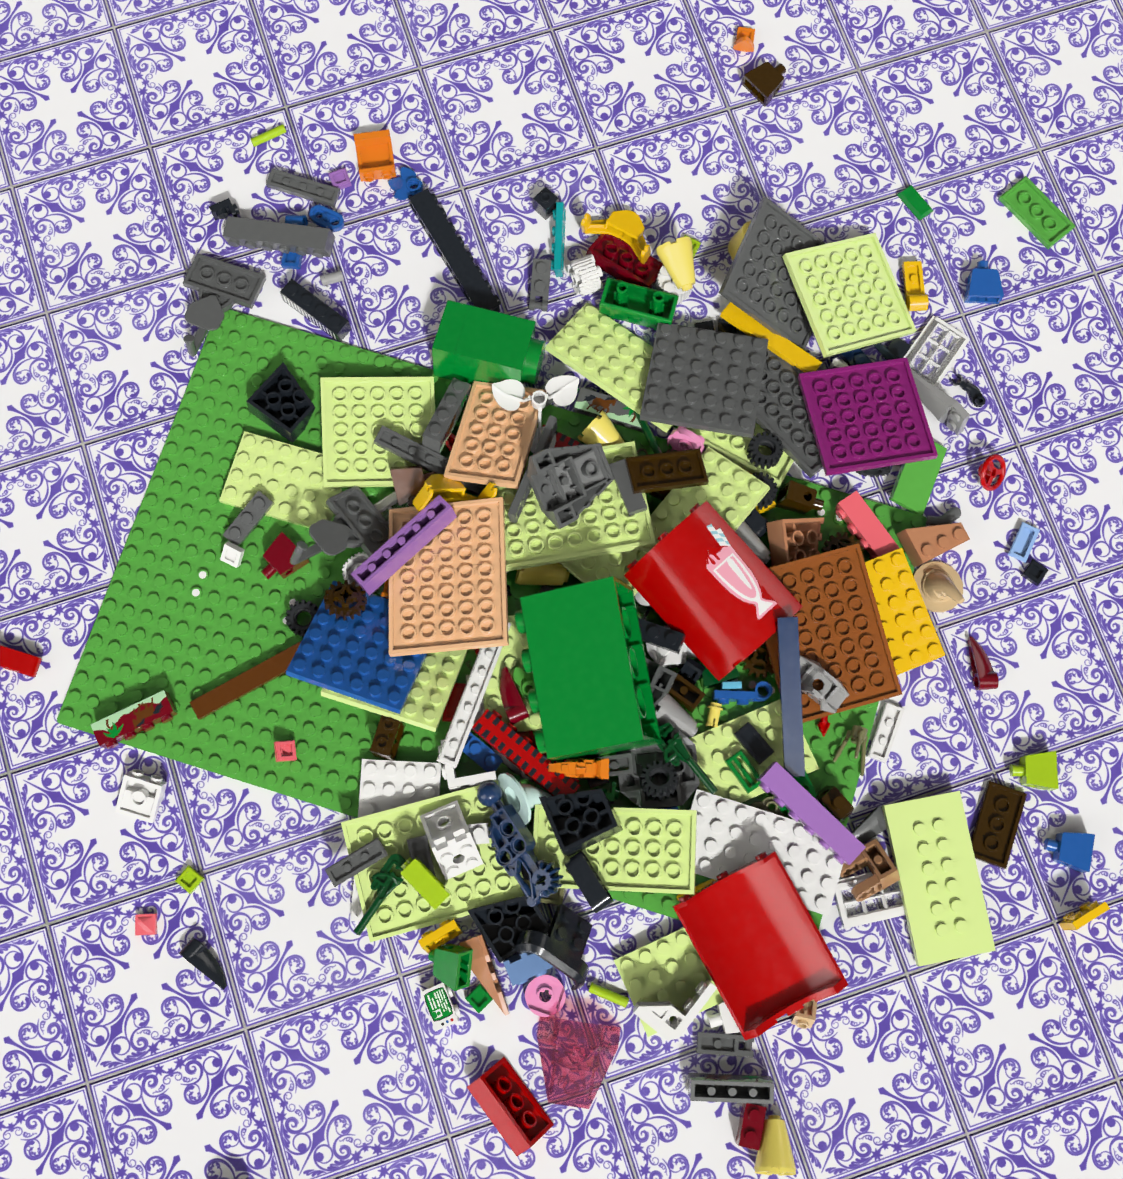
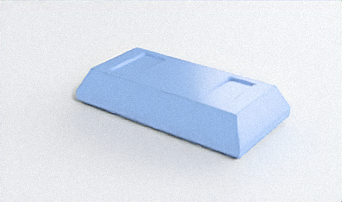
(1023, 542)

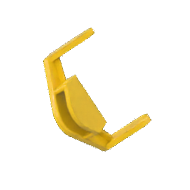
(621, 224)
(449, 490)

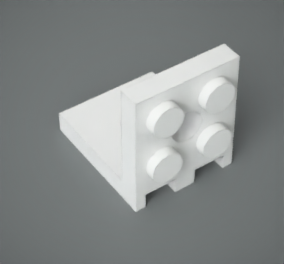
(461, 783)
(451, 840)

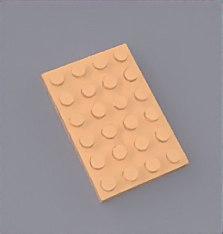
(492, 440)

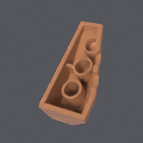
(484, 970)

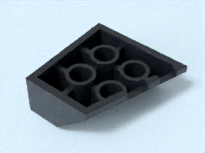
(282, 404)
(580, 819)
(504, 921)

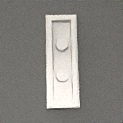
(885, 732)

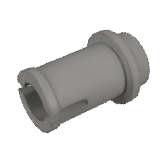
(331, 278)

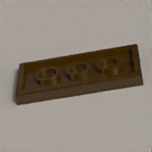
(666, 471)
(997, 824)

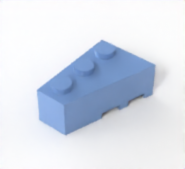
(524, 966)

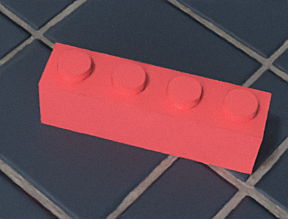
(865, 526)

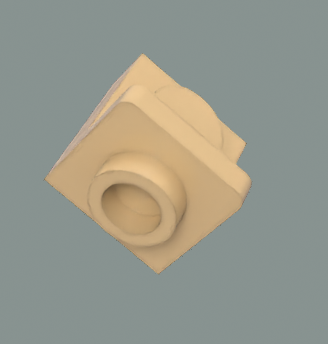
(805, 1017)

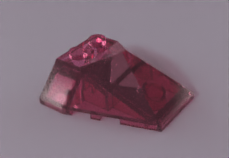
(575, 1058)

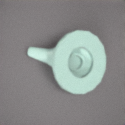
(520, 795)

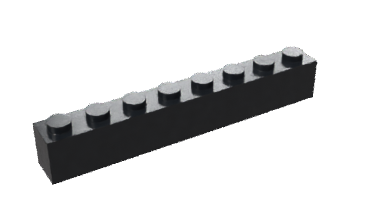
(453, 252)

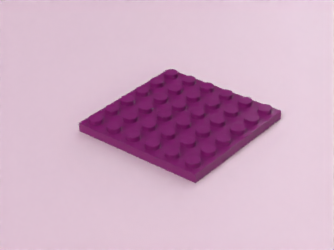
(867, 416)

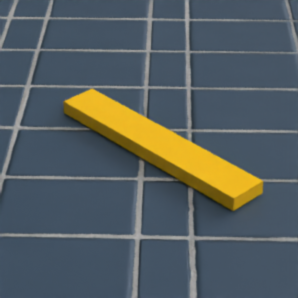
(778, 345)

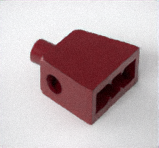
(279, 556)

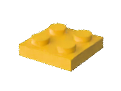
(1087, 912)
(433, 939)

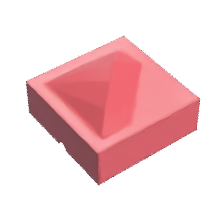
(285, 751)
(146, 924)

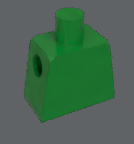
(452, 965)

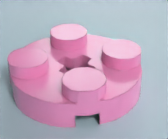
(683, 436)
(550, 1006)

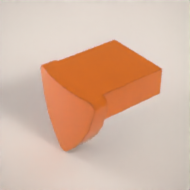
(744, 39)

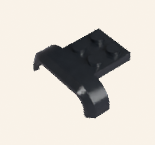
(562, 944)

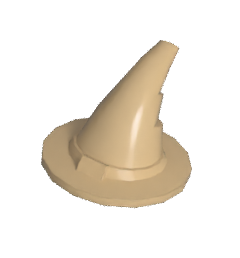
(939, 586)

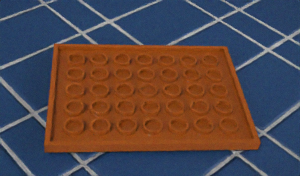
(838, 628)

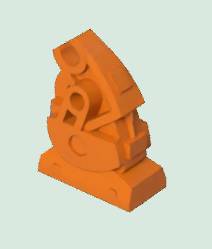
(582, 768)

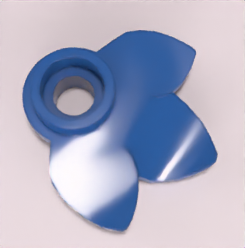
(403, 184)

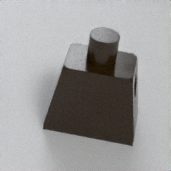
(764, 81)
(798, 498)
(835, 803)

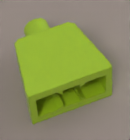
(1037, 771)

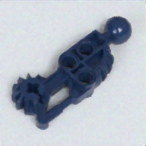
(509, 841)

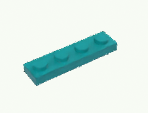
(558, 232)

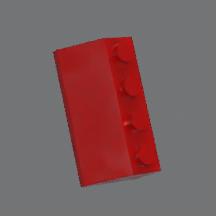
(510, 1106)

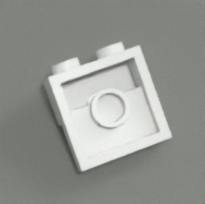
(140, 795)

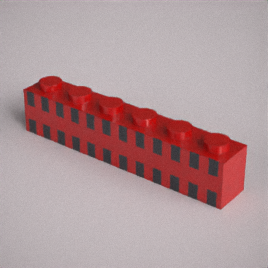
(523, 754)

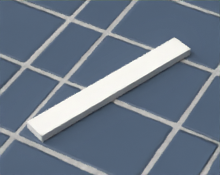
(469, 705)

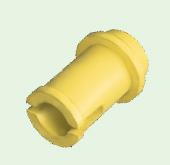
(713, 714)

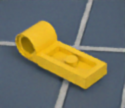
(914, 286)

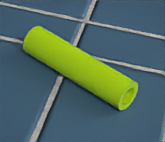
(268, 135)
(608, 995)

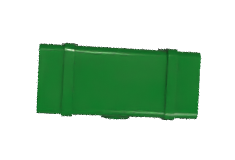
(637, 304)

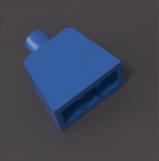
(983, 285)
(1072, 850)

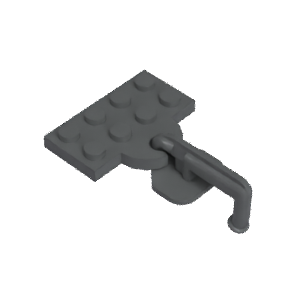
(219, 289)
(354, 525)

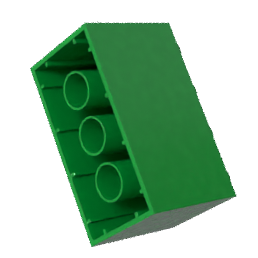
(587, 670)

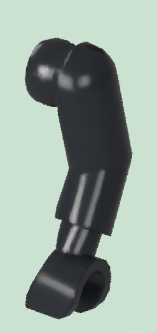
(974, 392)

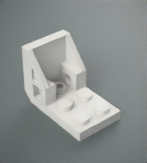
(658, 1013)

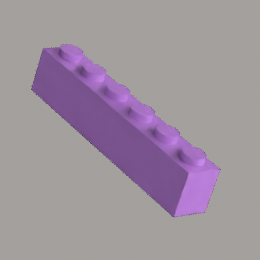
(404, 545)
(811, 813)

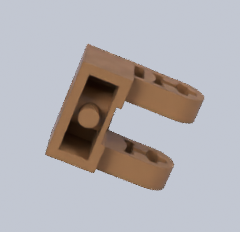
(879, 864)

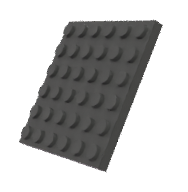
(759, 276)
(704, 380)

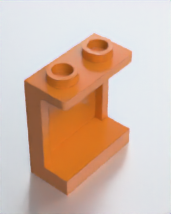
(375, 155)

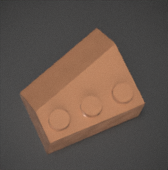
(793, 539)

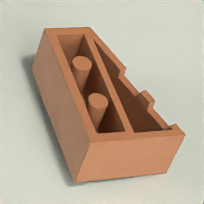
(931, 541)

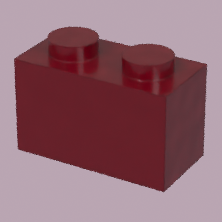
(751, 1125)

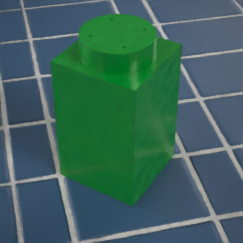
(486, 346)

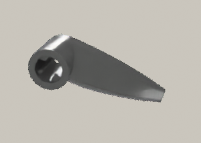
(870, 826)

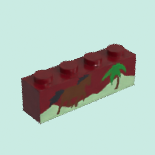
(134, 719)

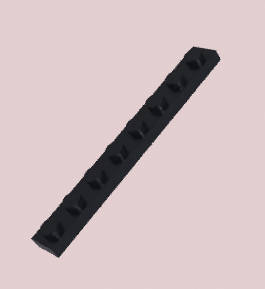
(653, 633)

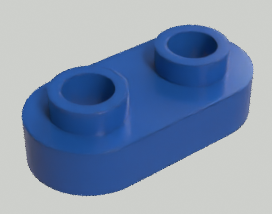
(327, 219)

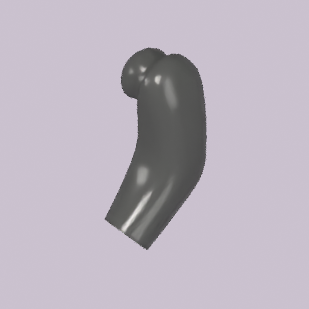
(947, 518)

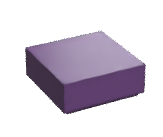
(340, 179)

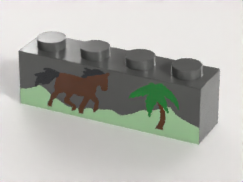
(592, 403)
(446, 415)
(730, 1088)

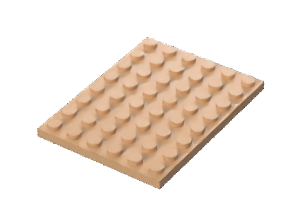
(454, 586)

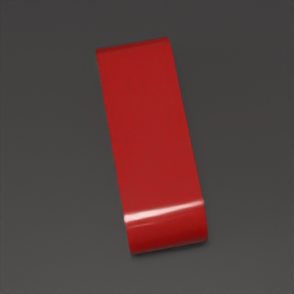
(19, 661)

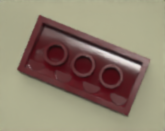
(621, 262)

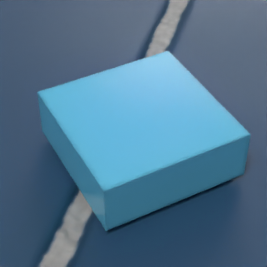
(731, 685)

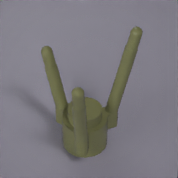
(859, 737)

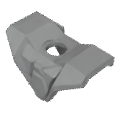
(833, 691)

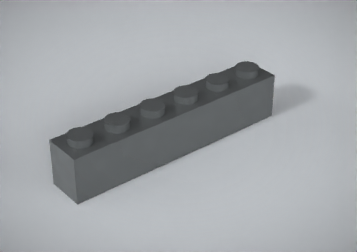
(279, 236)

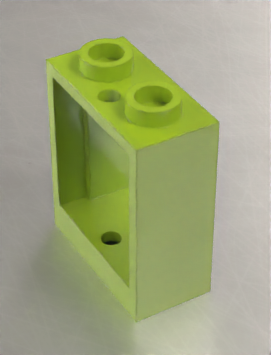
(424, 882)

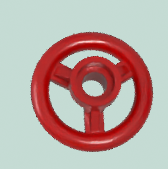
(988, 472)

